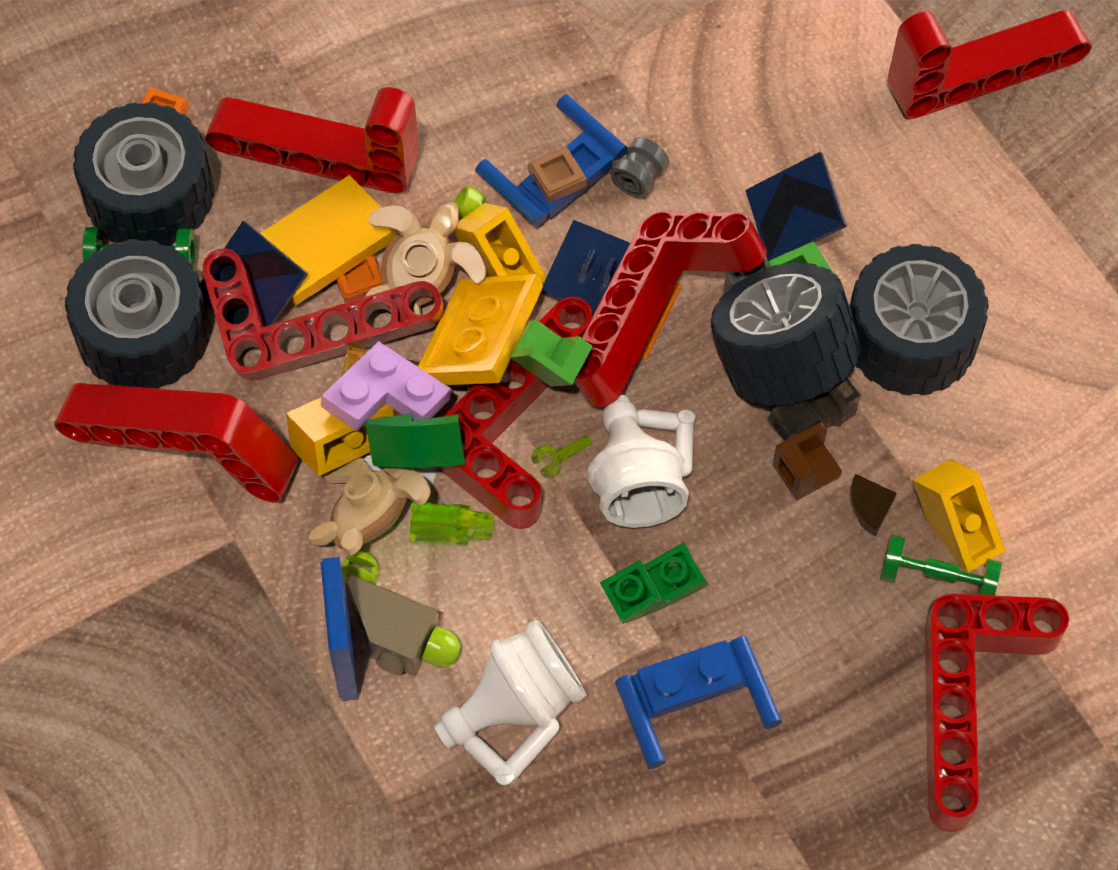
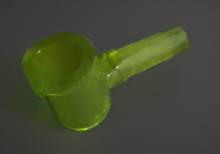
(558, 455)

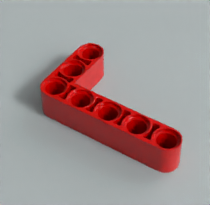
(933, 75)
(373, 156)
(644, 281)
(310, 326)
(506, 406)
(182, 423)
(960, 688)

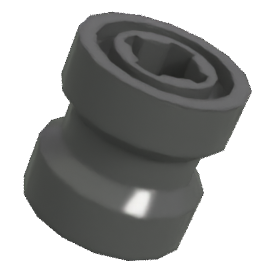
(636, 172)

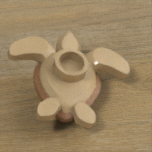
(424, 251)
(368, 503)

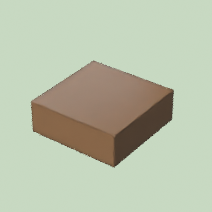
(557, 175)

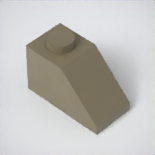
(392, 626)

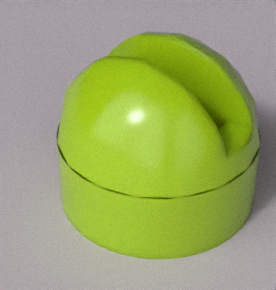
(468, 200)
(362, 558)
(442, 648)

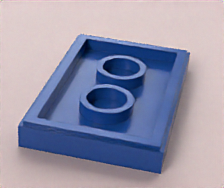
(339, 628)

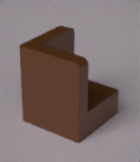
(806, 462)

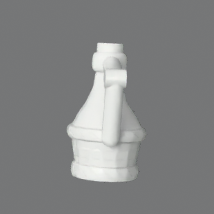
(640, 474)
(521, 685)

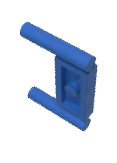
(591, 150)
(689, 681)

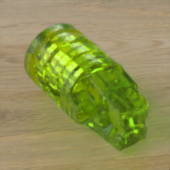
(448, 524)

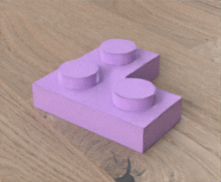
(380, 379)

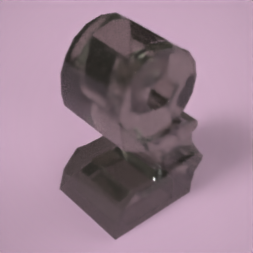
(830, 408)

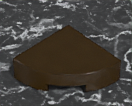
(870, 503)

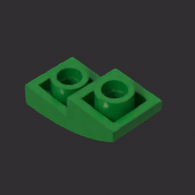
(415, 444)
(655, 585)

